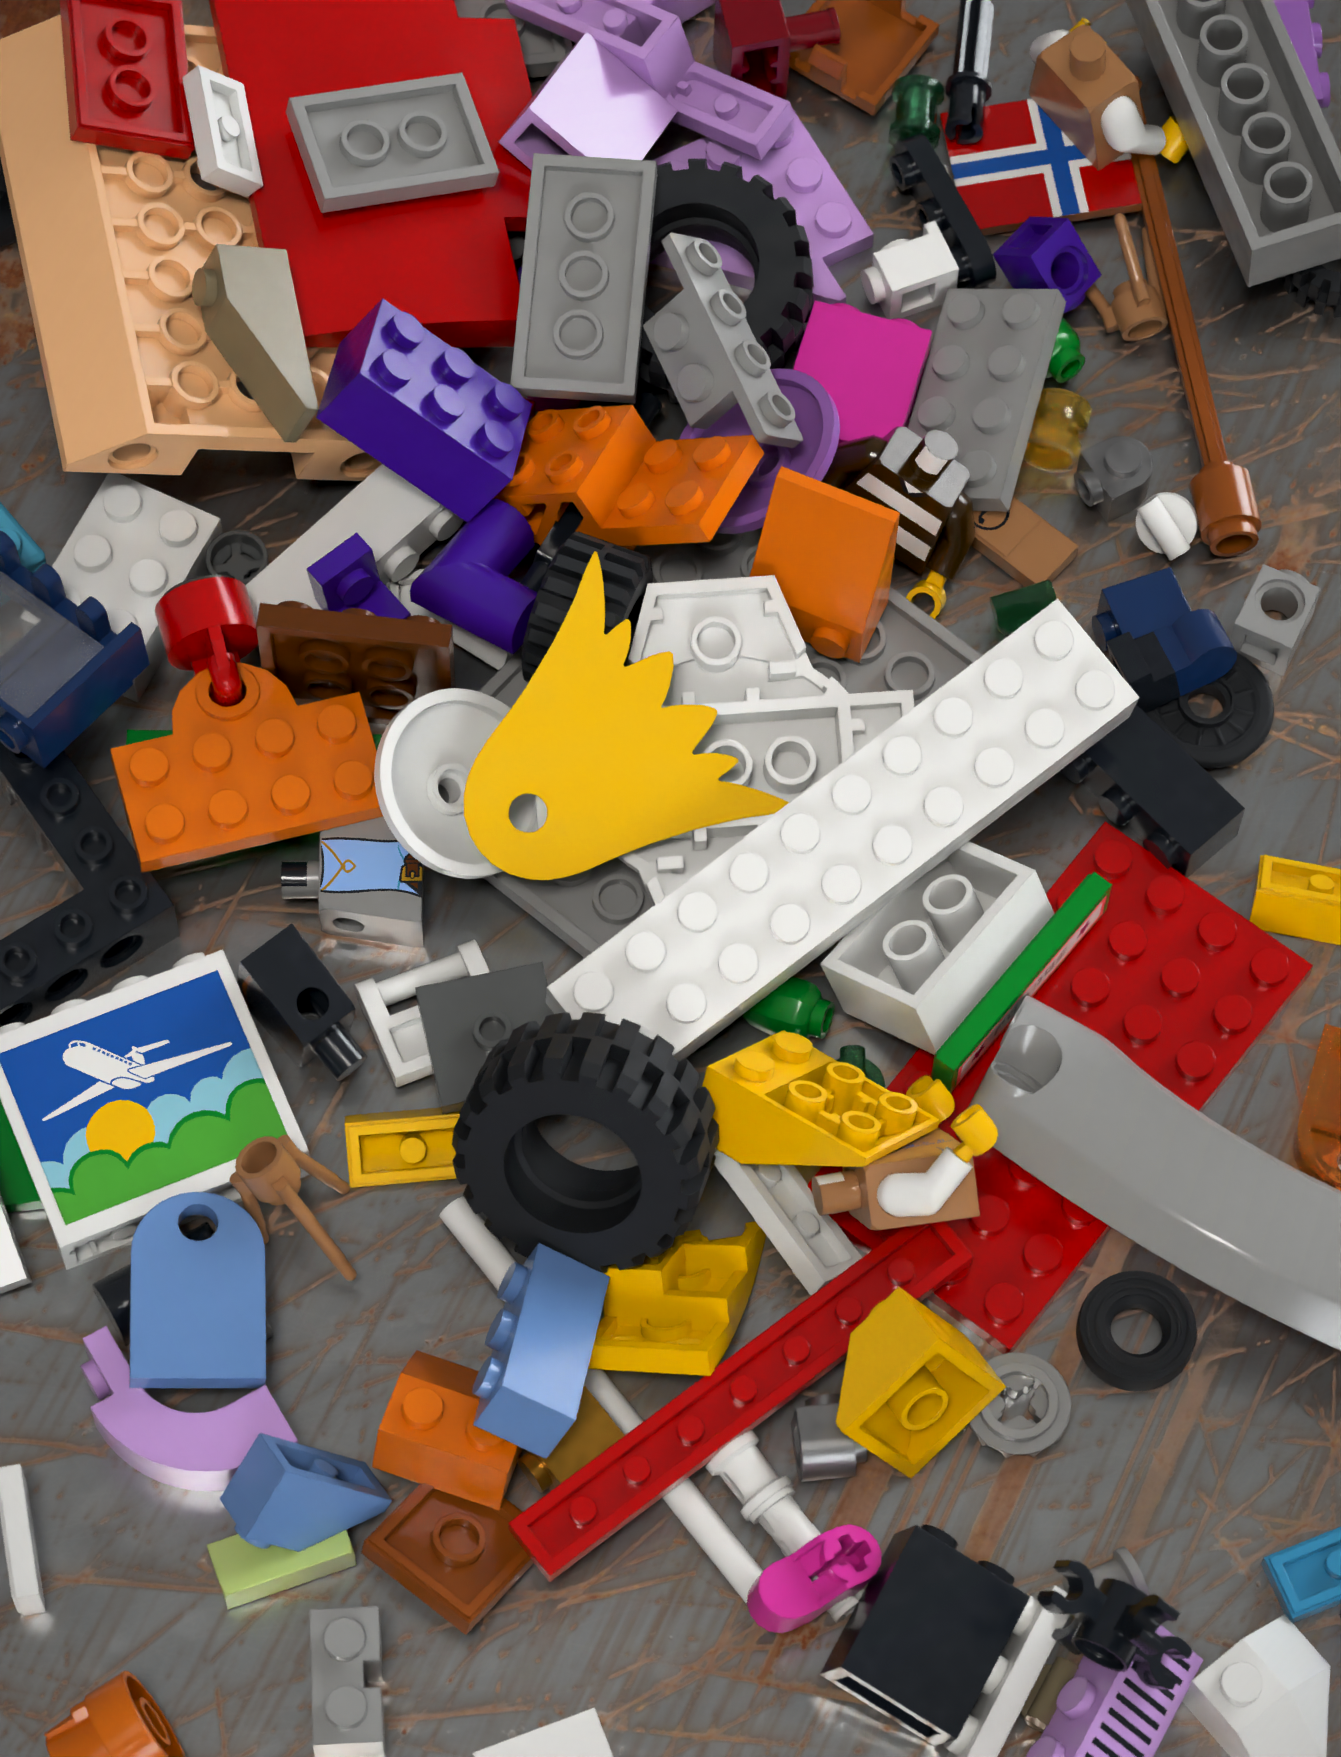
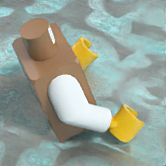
(1096, 98)
(920, 1181)

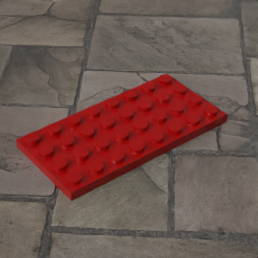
(1173, 988)

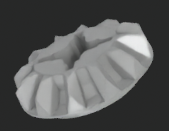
(1048, 1406)

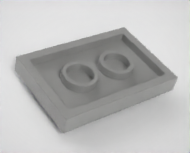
(391, 142)

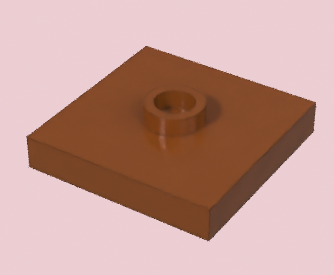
(450, 1553)

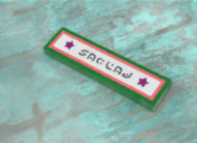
(1022, 978)

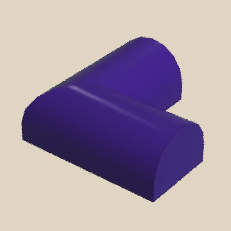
(470, 578)

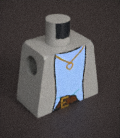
(363, 884)

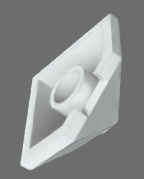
(1265, 1695)

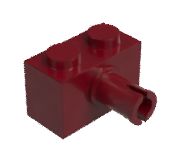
(757, 39)

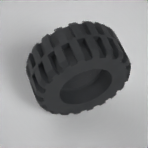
(762, 229)
(599, 1075)

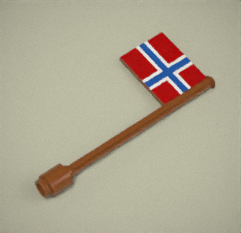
(1035, 170)

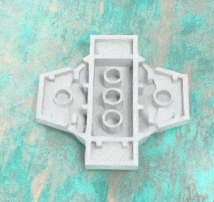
(774, 711)

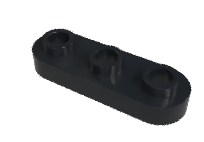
(938, 200)

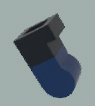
(1173, 658)

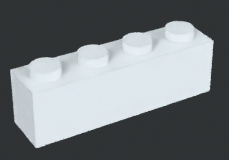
(388, 516)

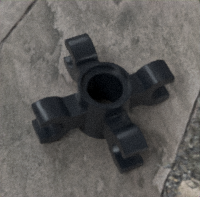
(1115, 1624)

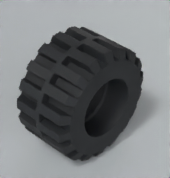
(624, 581)

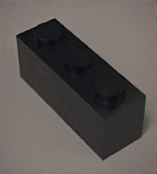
(1158, 793)

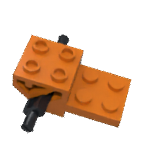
(615, 482)

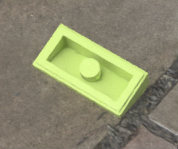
(255, 1572)

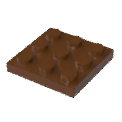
(355, 651)

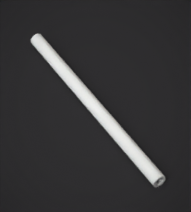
(683, 1500)

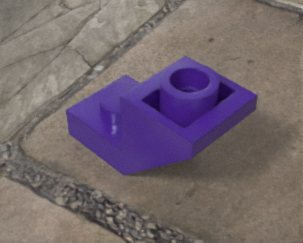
(350, 579)

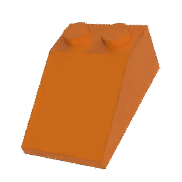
(829, 560)

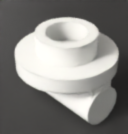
(1167, 524)

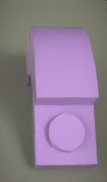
(170, 1444)

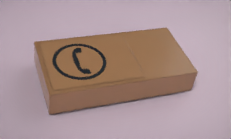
(1022, 543)

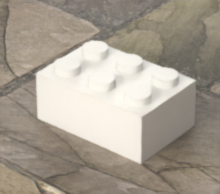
(130, 554)
(938, 946)

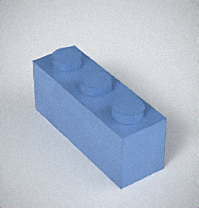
(539, 1350)

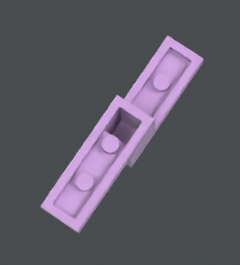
(658, 52)

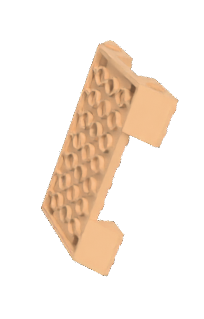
(109, 286)

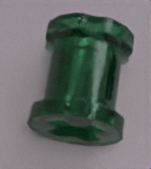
(916, 108)

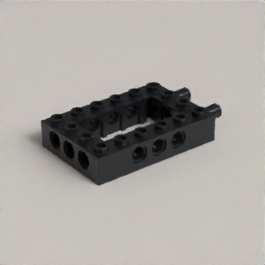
(114, 907)

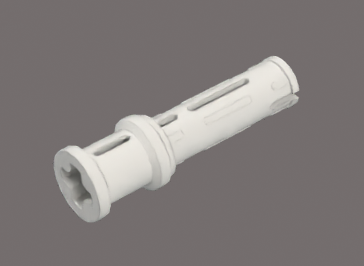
(770, 1502)

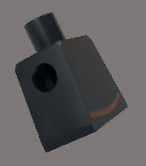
(290, 981)

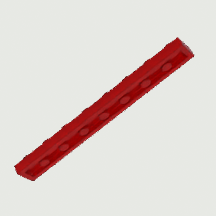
(731, 1400)

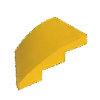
(679, 1306)

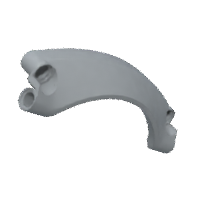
(1164, 1171)

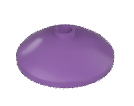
(820, 428)

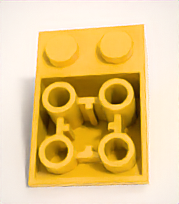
(805, 1108)

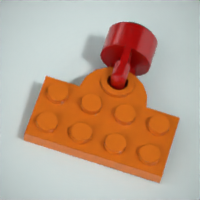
(241, 751)

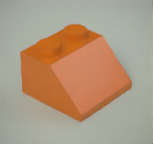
(432, 1435)

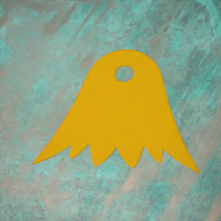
(598, 756)

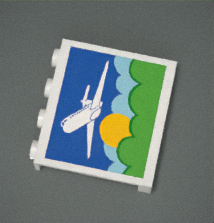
(139, 1100)

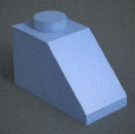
(299, 1494)

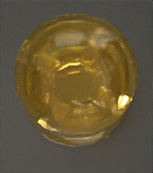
(1056, 429)

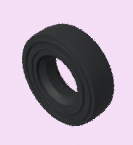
(1149, 1293)

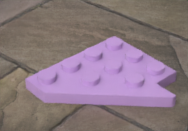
(811, 187)

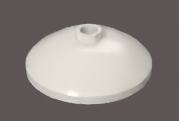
(433, 745)

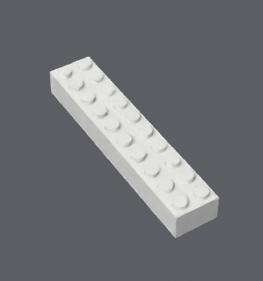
(855, 837)

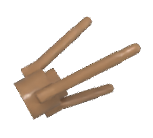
(1137, 304)
(271, 1173)

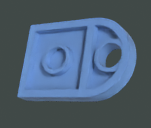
(197, 1302)

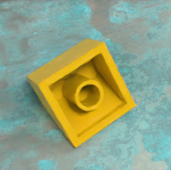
(911, 1383)

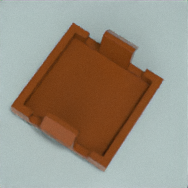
(874, 50)

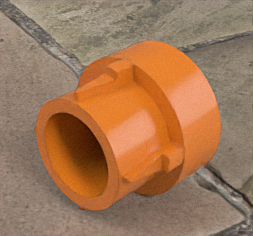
(115, 1722)

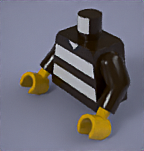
(928, 491)

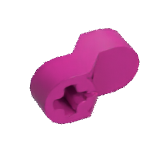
(788, 1599)

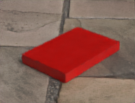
(127, 75)

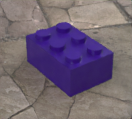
(425, 410)

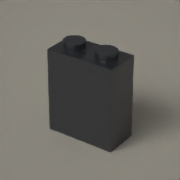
(926, 1633)

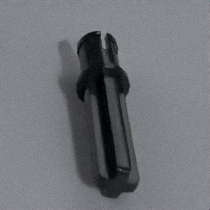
(969, 84)

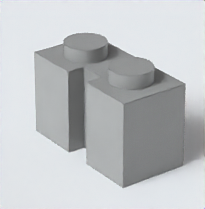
(343, 1658)

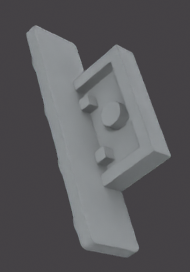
(712, 350)

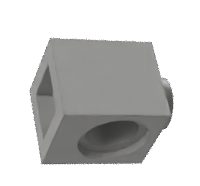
(1272, 641)

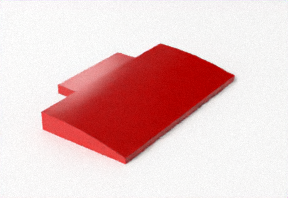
(425, 255)

